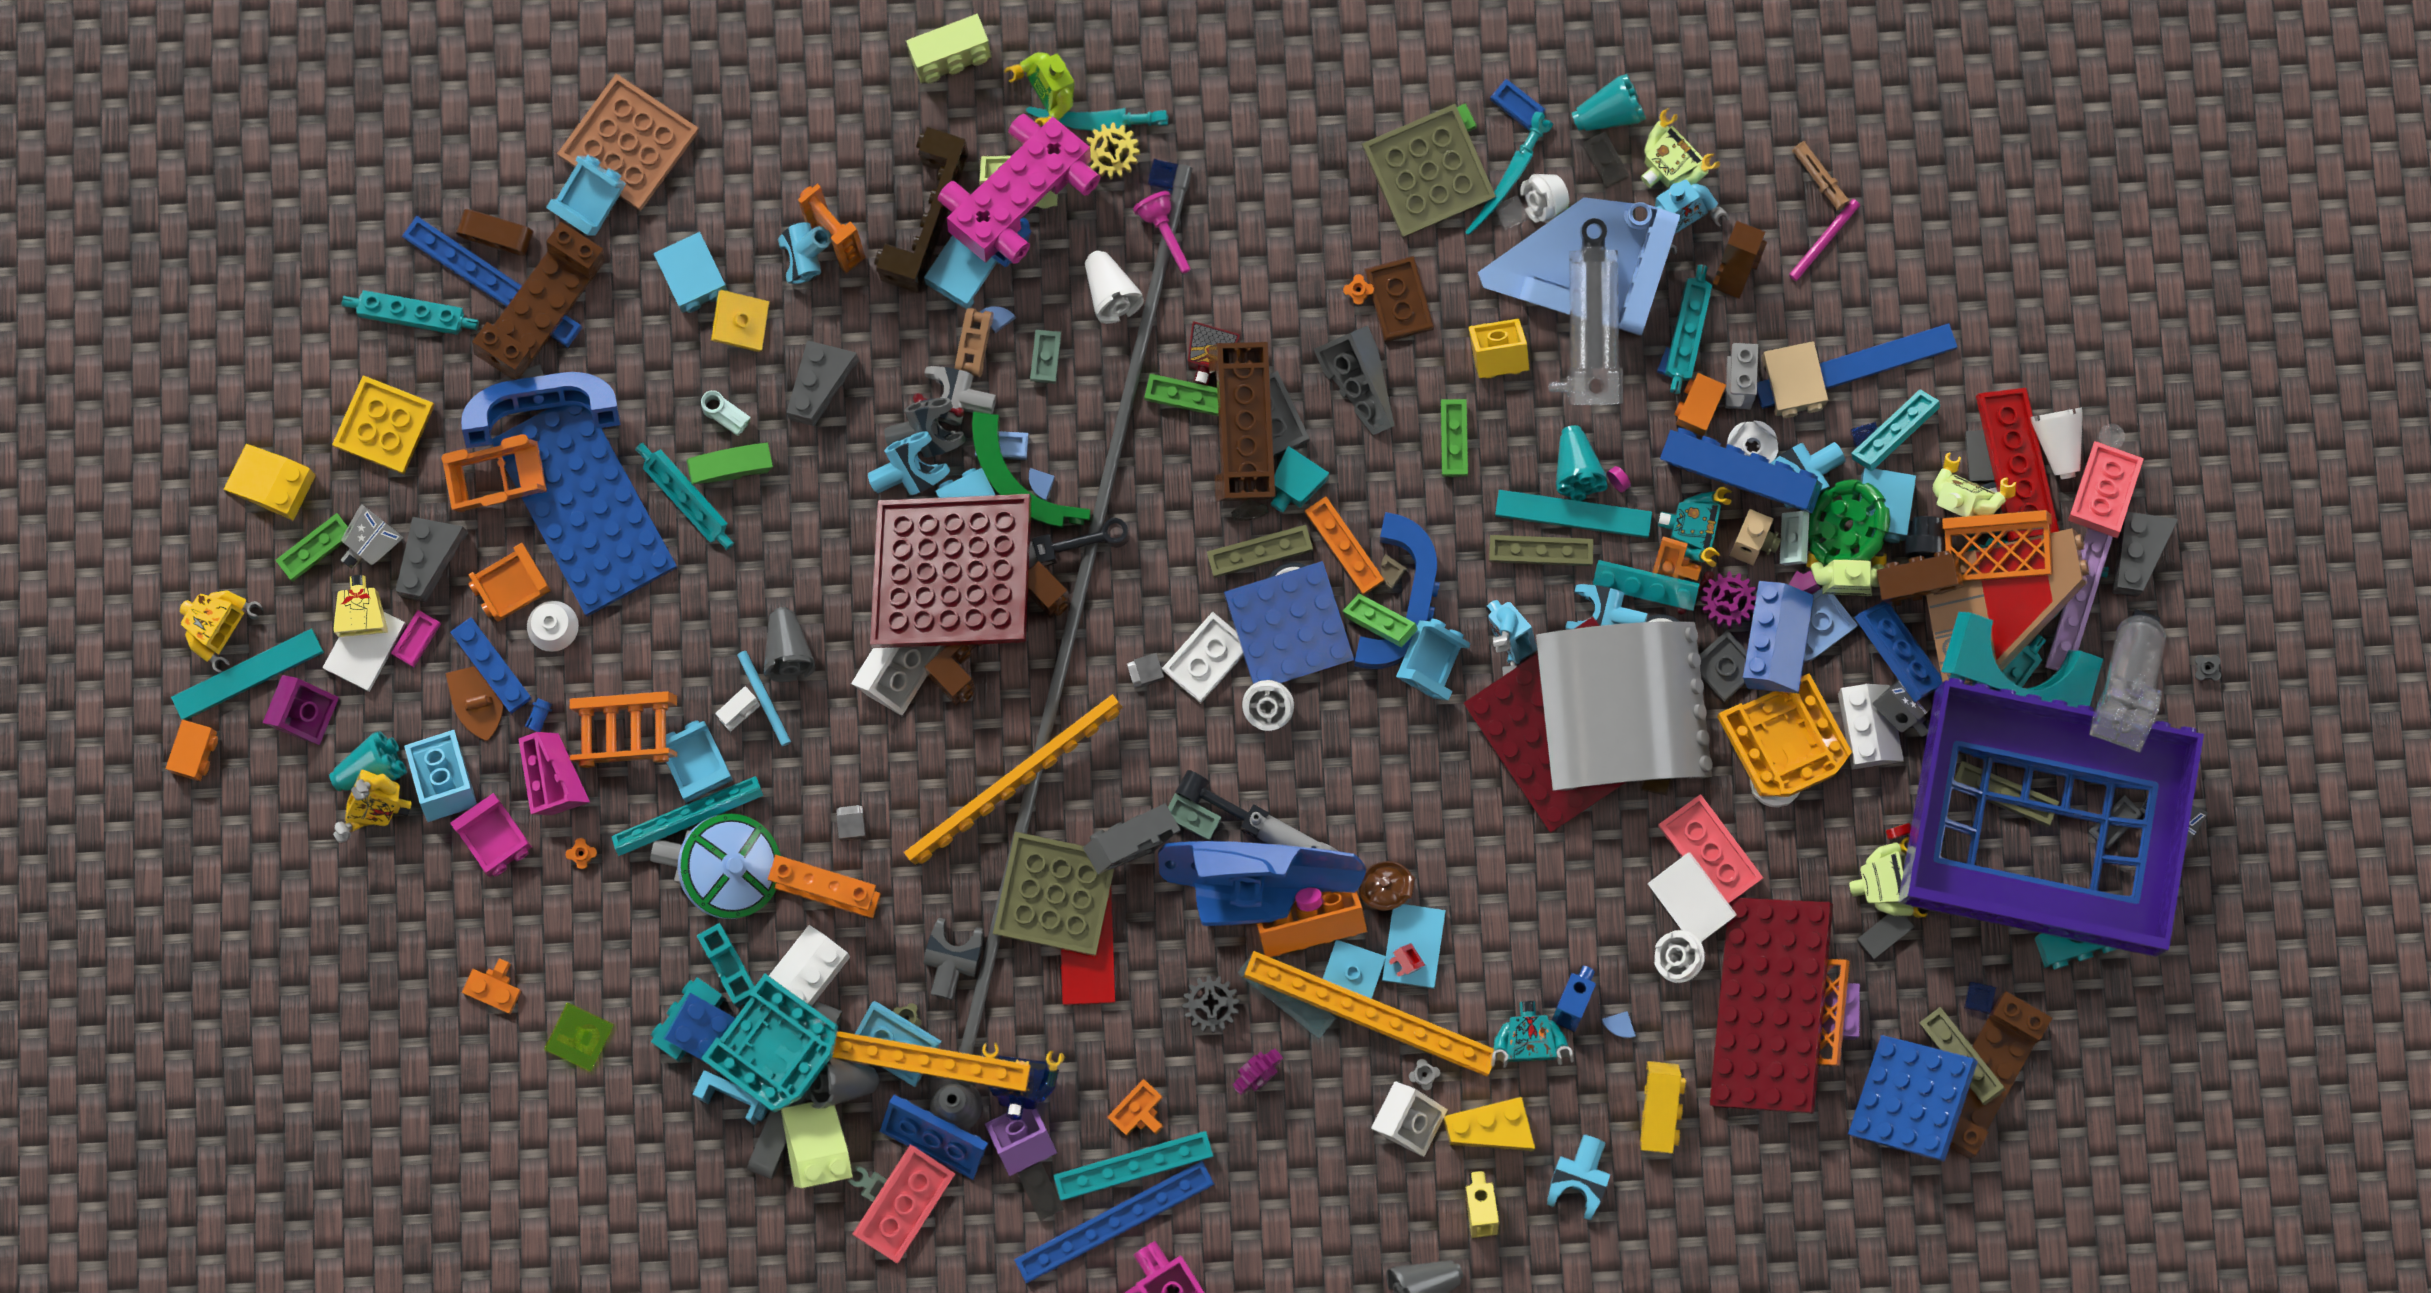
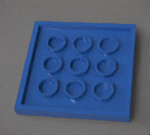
(1289, 625)
(1912, 1097)

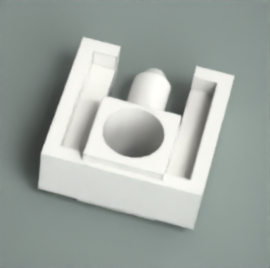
(737, 709)

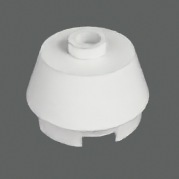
(1545, 197)
(552, 626)
(1268, 705)
(1679, 956)

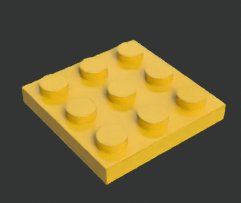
(383, 424)

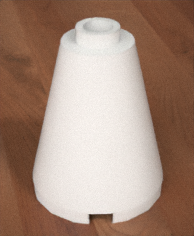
(1111, 289)
(2061, 440)

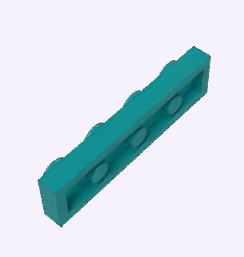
(1895, 430)
(1647, 585)

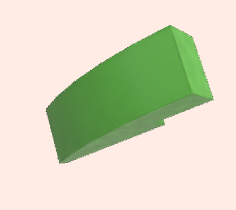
(730, 463)

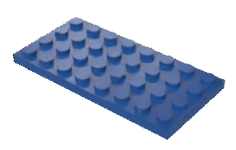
(589, 509)

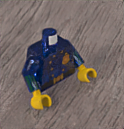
(1040, 1084)

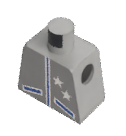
(368, 538)

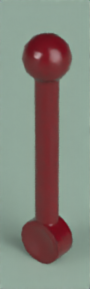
(959, 412)
(1708, 575)

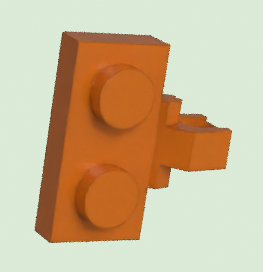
(1673, 562)
(493, 987)
(1137, 1110)

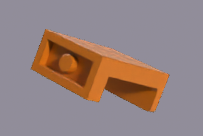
(509, 584)

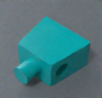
(1296, 480)

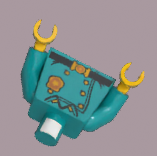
(1696, 524)

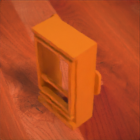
(528, 467)

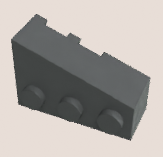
(817, 381)
(2139, 550)
(426, 557)
(1131, 839)

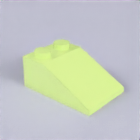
(815, 1145)

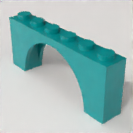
(1972, 659)

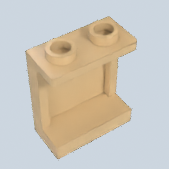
(1795, 379)

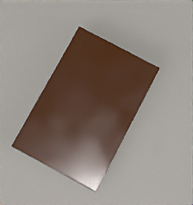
(1399, 299)

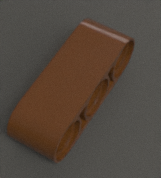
(494, 232)

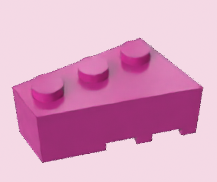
(550, 775)

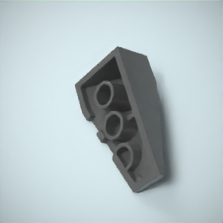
(1357, 370)

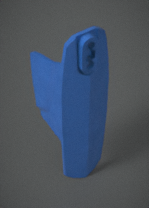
(1254, 880)

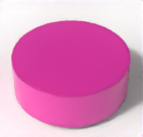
(1618, 479)
(1309, 899)

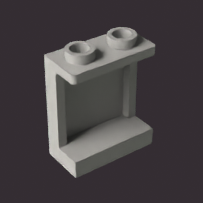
(1741, 376)

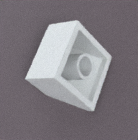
(1409, 1118)

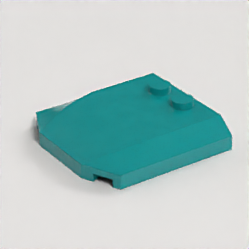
(774, 1046)

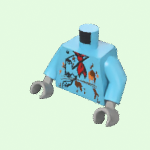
(1690, 203)
(1511, 633)

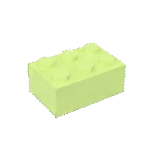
(949, 49)

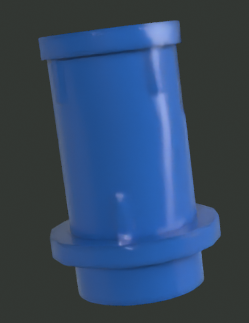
(538, 715)

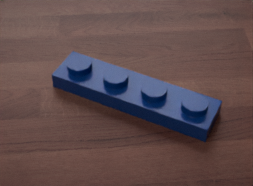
(491, 665)

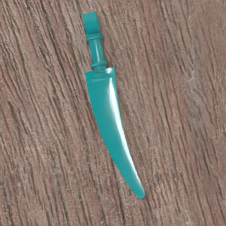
(1094, 120)
(1515, 168)

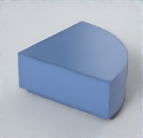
(1001, 317)
(1040, 483)
(1619, 1025)

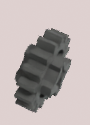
(1198, 1004)

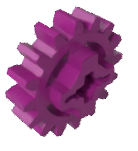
(1720, 604)
(1257, 1071)

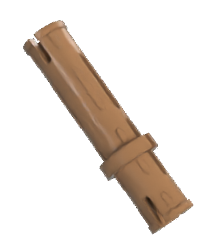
(1838, 199)

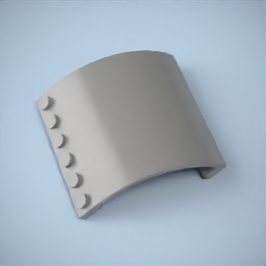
(1623, 704)

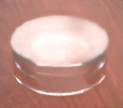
(2112, 436)

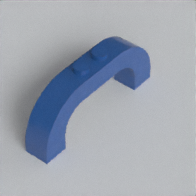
(536, 394)
(1411, 537)

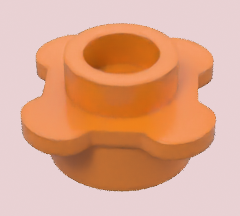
(1366, 289)
(573, 853)

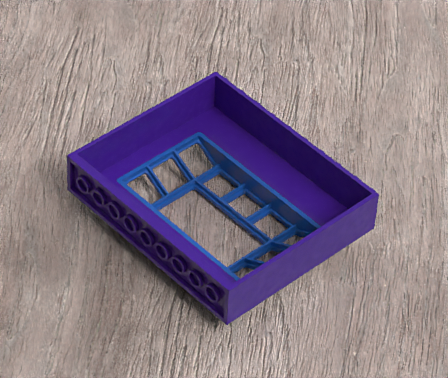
(2055, 742)

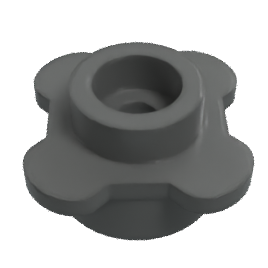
(2201, 672)

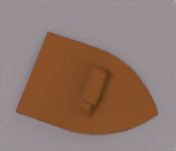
(475, 702)

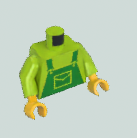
(1049, 80)

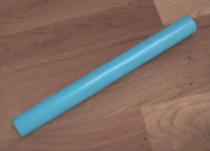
(764, 698)

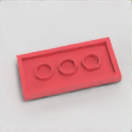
(2105, 489)
(1701, 832)
(903, 1204)

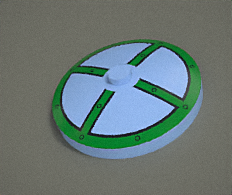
(728, 866)

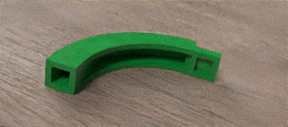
(989, 454)

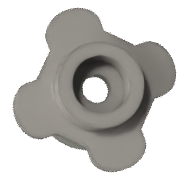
(1425, 1082)

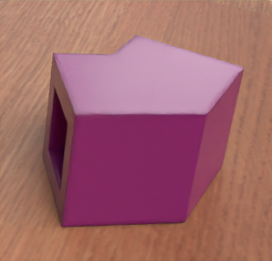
(1805, 582)

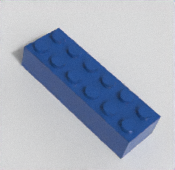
(1742, 471)

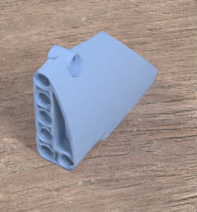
(1539, 264)

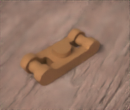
(974, 341)

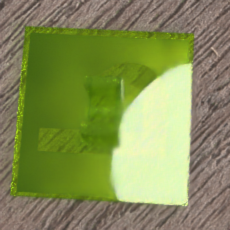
(579, 1037)

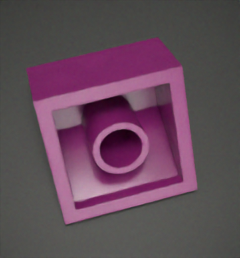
(300, 709)

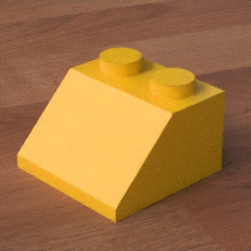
(1499, 348)

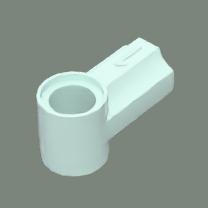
(726, 413)

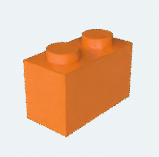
(1700, 404)
(192, 750)

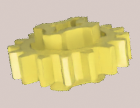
(1121, 147)

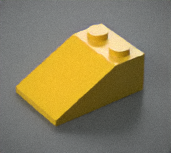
(270, 481)

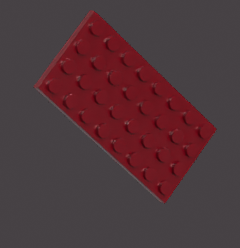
(1771, 1005)

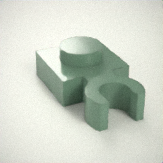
(872, 1185)

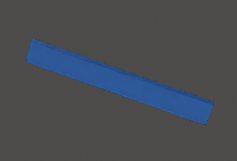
(476, 271)
(1876, 359)
(1114, 1222)

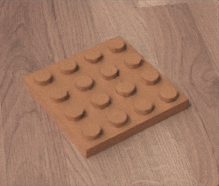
(632, 137)

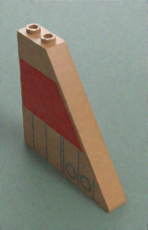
(2016, 605)

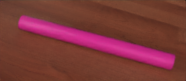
(1824, 240)

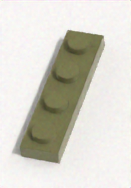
(1541, 550)
(1259, 551)
(1971, 776)
(1950, 1039)

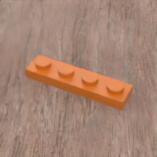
(1344, 545)

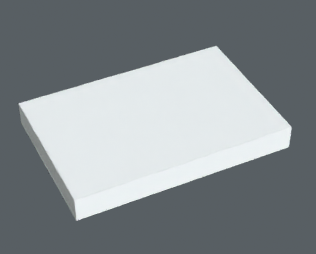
(363, 656)
(1205, 658)
(1692, 898)

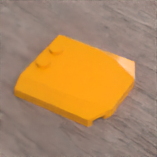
(1786, 740)

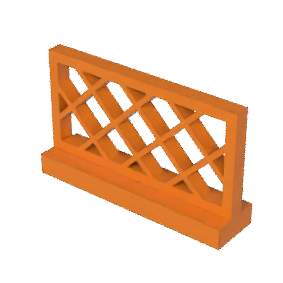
(2001, 523)
(1837, 1033)

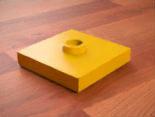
(740, 320)

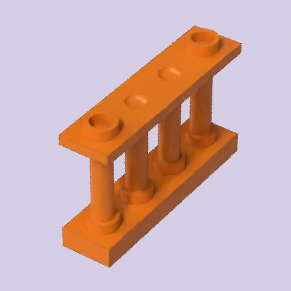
(843, 237)
(610, 707)
(824, 886)

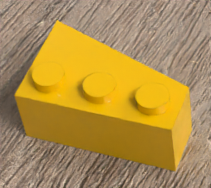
(1661, 1107)
(1493, 1126)

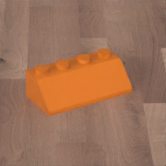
(1335, 919)

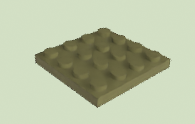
(1428, 170)
(1052, 895)

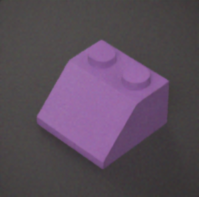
(1851, 1017)
(1020, 1141)

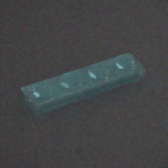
(1308, 1016)

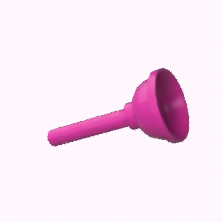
(1155, 210)

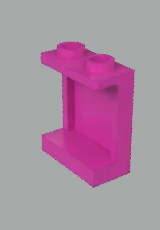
(492, 835)

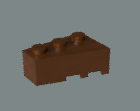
(1739, 258)
(1919, 578)

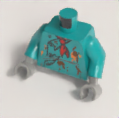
(1530, 1038)

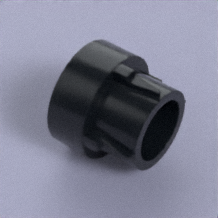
(1925, 537)

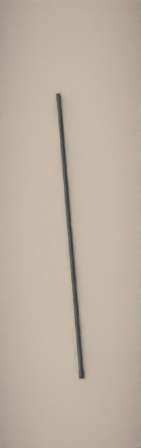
(1179, 189)

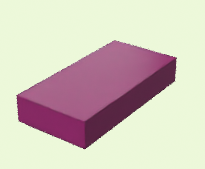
(416, 638)

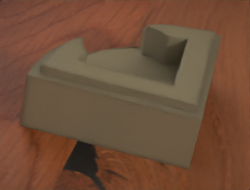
(1391, 571)

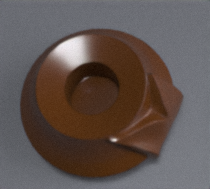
(1387, 885)

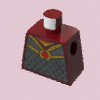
(1201, 339)

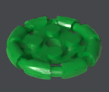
(1839, 513)

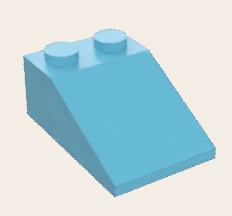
(440, 776)

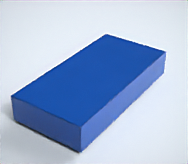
(1516, 103)

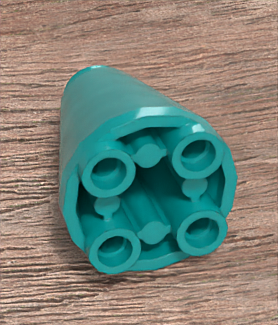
(1610, 107)
(1578, 466)
(374, 755)

